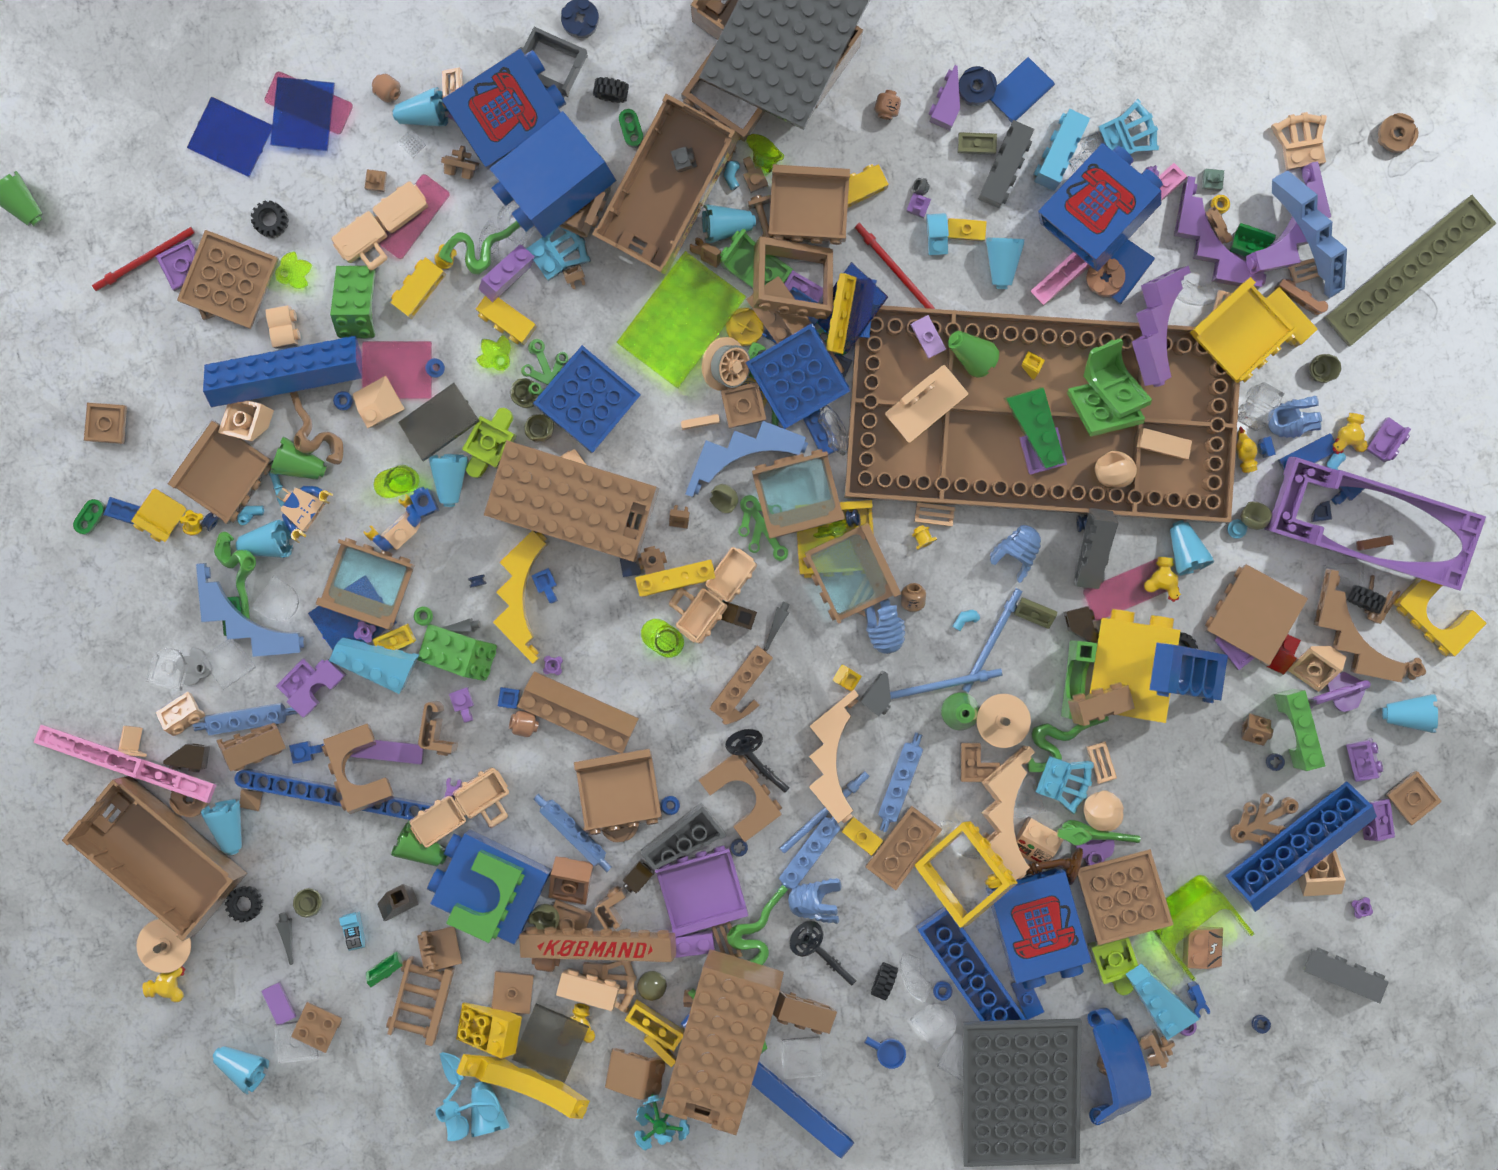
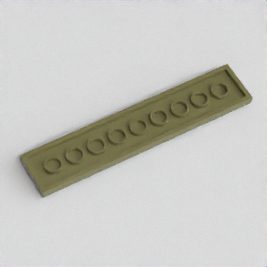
(1410, 270)

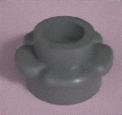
(920, 186)

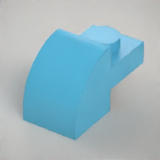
(937, 233)

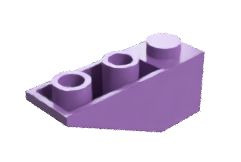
(949, 103)

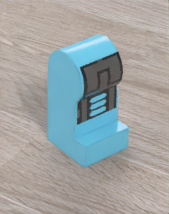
(353, 930)

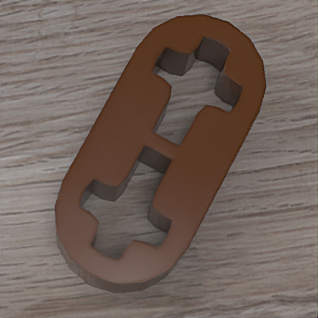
(1374, 542)

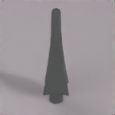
(780, 616)
(464, 626)
(285, 929)

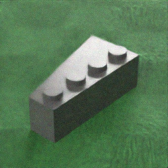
(1006, 163)
(1095, 548)
(689, 833)
(1345, 975)

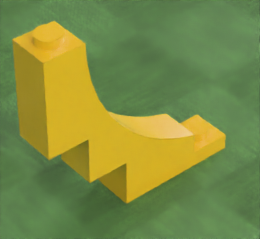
(514, 620)
(525, 1081)

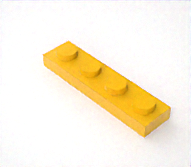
(841, 313)

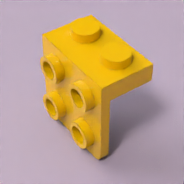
(158, 515)

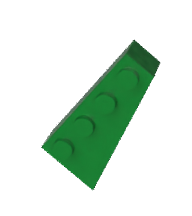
(1037, 424)

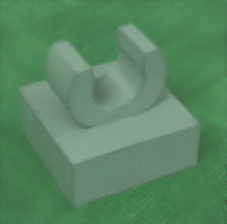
(1213, 179)

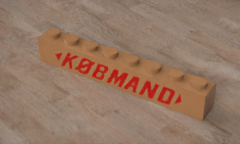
(598, 945)

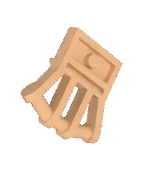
(1305, 152)
(601, 971)

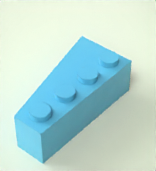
(1062, 149)
(375, 663)
(1164, 1006)

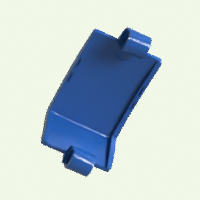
(1122, 1063)

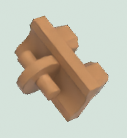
(451, 163)
(1160, 1056)

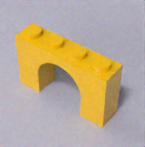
(1449, 640)

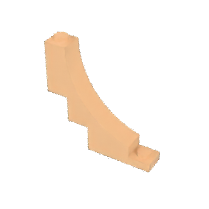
(829, 730)
(1004, 786)

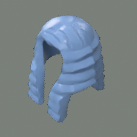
(1291, 422)
(1022, 545)
(890, 631)
(807, 899)

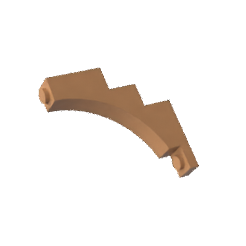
(1334, 614)

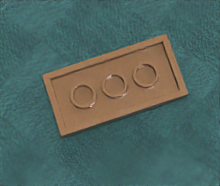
(903, 847)

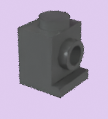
(684, 159)

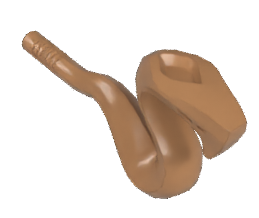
(306, 446)

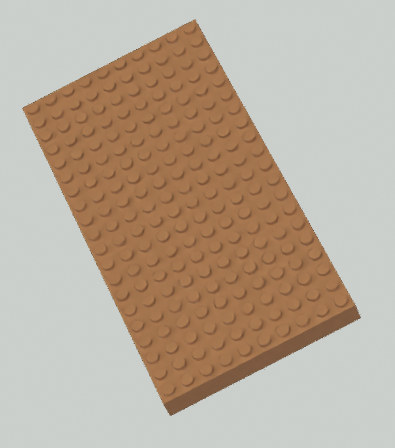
(976, 449)

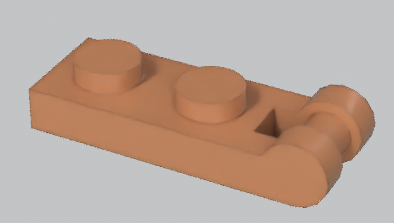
(1302, 297)

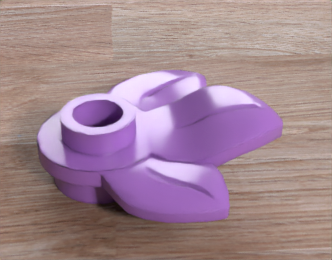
(1101, 848)

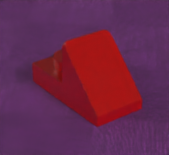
(1285, 656)

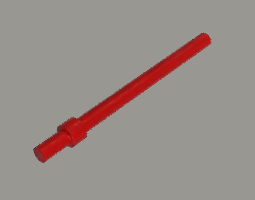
(870, 240)
(110, 278)

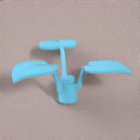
(457, 1125)

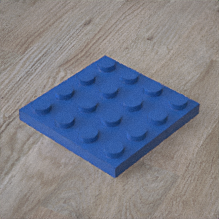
(798, 376)
(586, 399)

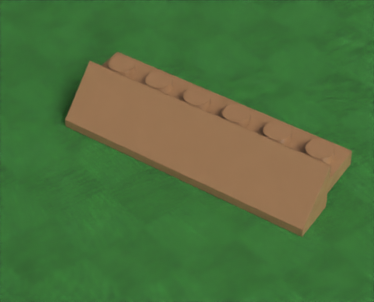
(783, 325)
(577, 712)

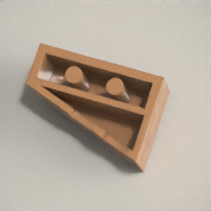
(1100, 703)
(251, 747)
(804, 1013)

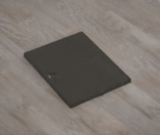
(438, 421)
(550, 1043)

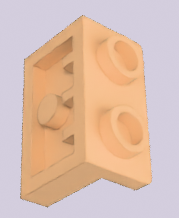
(180, 714)

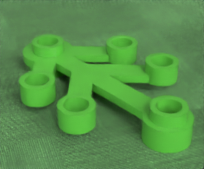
(547, 375)
(760, 526)

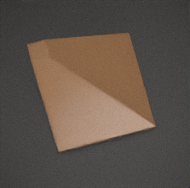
(250, 799)

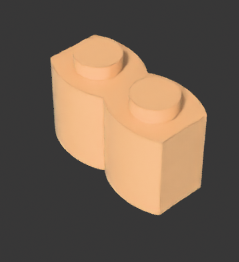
(282, 327)

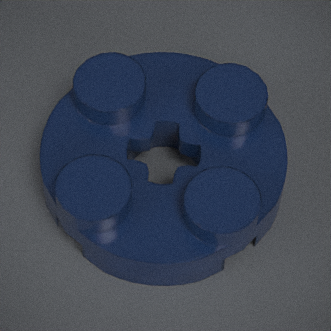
(575, 28)
(982, 76)

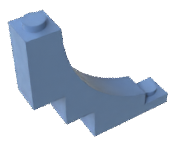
(1317, 228)
(716, 458)
(217, 607)

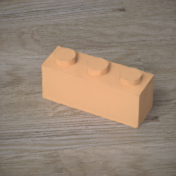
(588, 989)

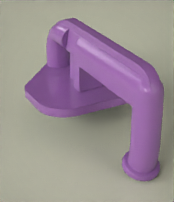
(1344, 691)

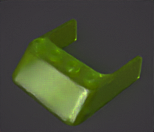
(1189, 909)

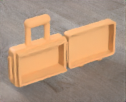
(369, 230)
(708, 605)
(469, 800)

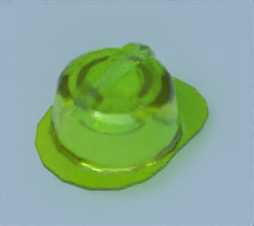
(764, 152)
(396, 481)
(662, 638)

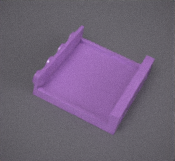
(701, 891)

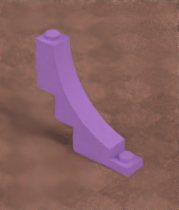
(1193, 225)
(1284, 250)
(1153, 321)

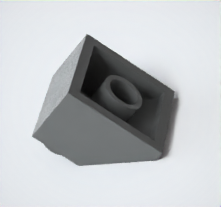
(878, 695)

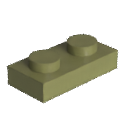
(977, 143)
(1035, 613)

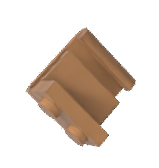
(586, 217)
(431, 729)
(607, 912)
(634, 1074)

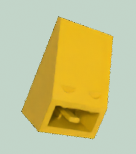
(489, 1029)

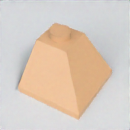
(377, 402)
(245, 420)
(1318, 666)

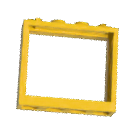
(943, 892)

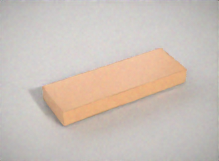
(1164, 443)

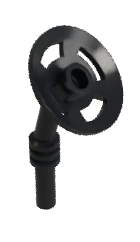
(746, 748)
(811, 943)

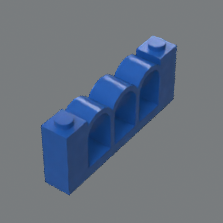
(1188, 672)

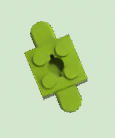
(488, 442)
(1113, 962)

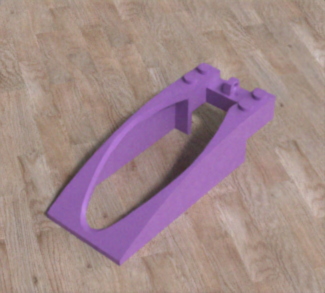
(1300, 472)

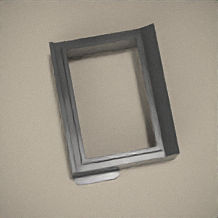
(538, 35)

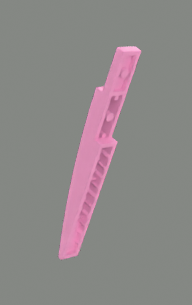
(1074, 266)
(125, 763)

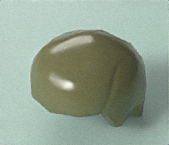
(1324, 368)
(520, 394)
(539, 428)
(724, 498)
(1256, 515)
(307, 902)
(544, 916)
(652, 985)

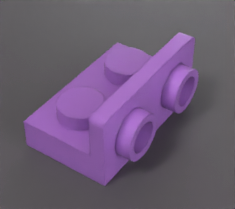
(1388, 440)
(1364, 760)
(1382, 826)

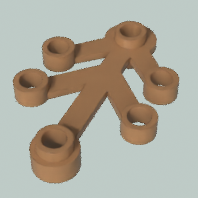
(1261, 820)

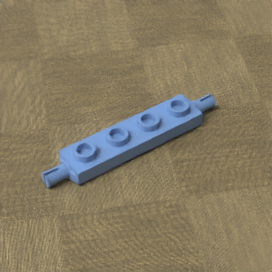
(244, 719)
(900, 782)
(572, 832)
(809, 853)

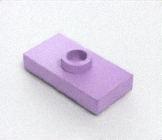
(928, 336)

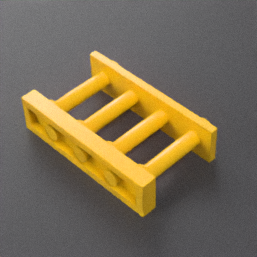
(675, 578)

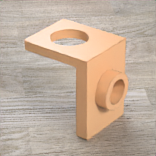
(130, 741)

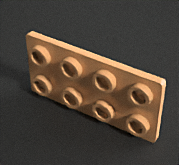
(926, 403)

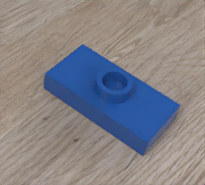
(121, 510)
(1028, 1000)

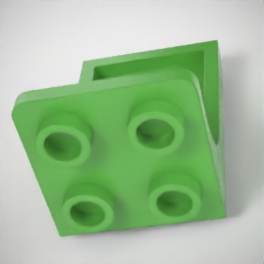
(739, 261)
(353, 302)
(1113, 381)
(457, 653)

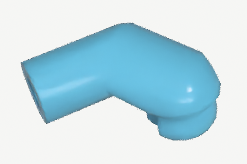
(729, 174)
(1335, 460)
(248, 512)
(966, 616)

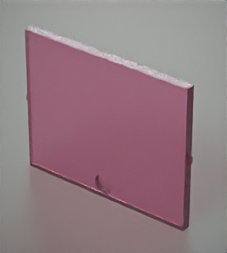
(401, 363)

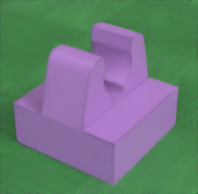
(918, 205)

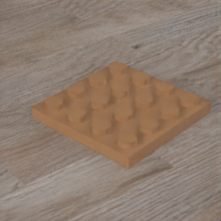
(228, 279)
(1124, 897)

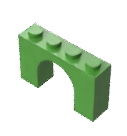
(1079, 658)
(1307, 753)
(486, 924)

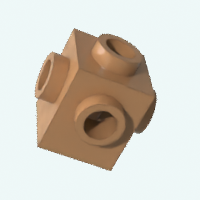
(645, 563)
(1257, 729)

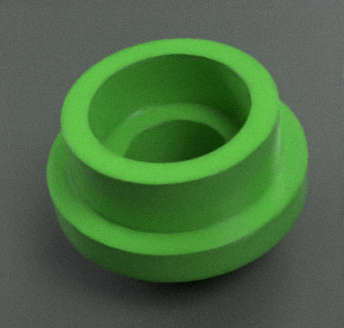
(419, 611)

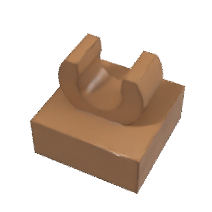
(375, 180)
(573, 274)
(679, 518)

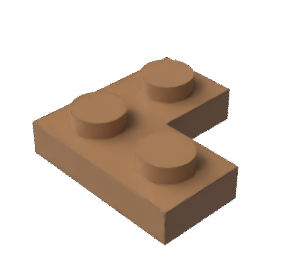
(971, 766)

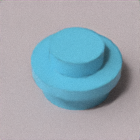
(1236, 529)

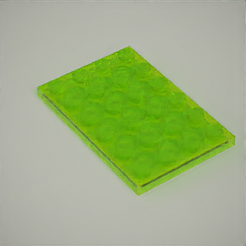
(681, 319)

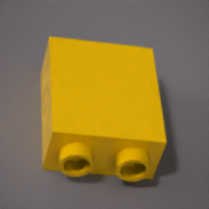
(1127, 656)

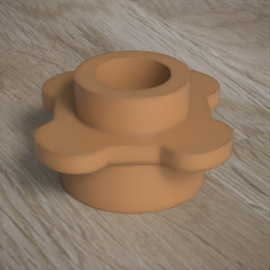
(1420, 669)

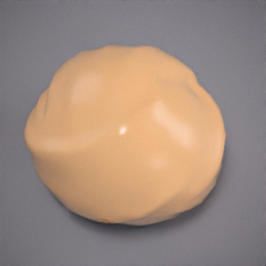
(1115, 469)
(1103, 811)

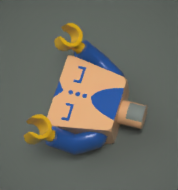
(302, 508)
(399, 531)

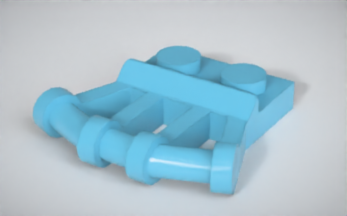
(1116, 131)
(548, 258)
(1056, 776)

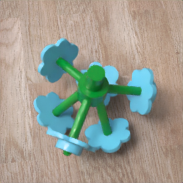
(661, 1128)

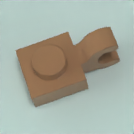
(754, 177)
(708, 253)

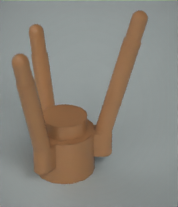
(1379, 617)

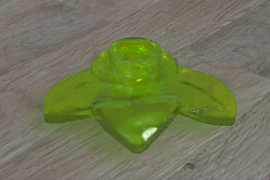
(296, 271)
(493, 351)
(834, 529)

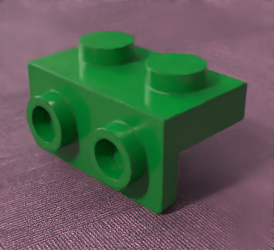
(1250, 239)

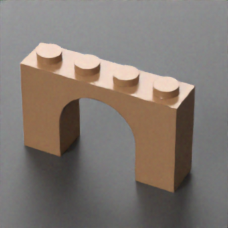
(339, 750)
(765, 809)

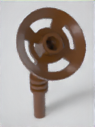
(1070, 864)

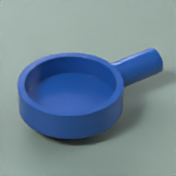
(890, 1052)

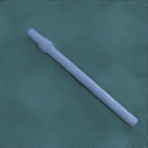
(1010, 607)
(981, 676)
(851, 787)

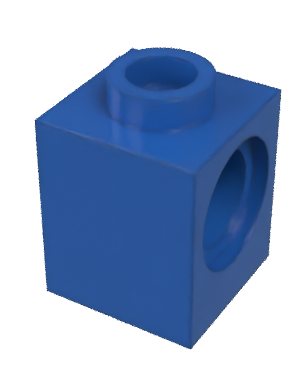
(430, 508)

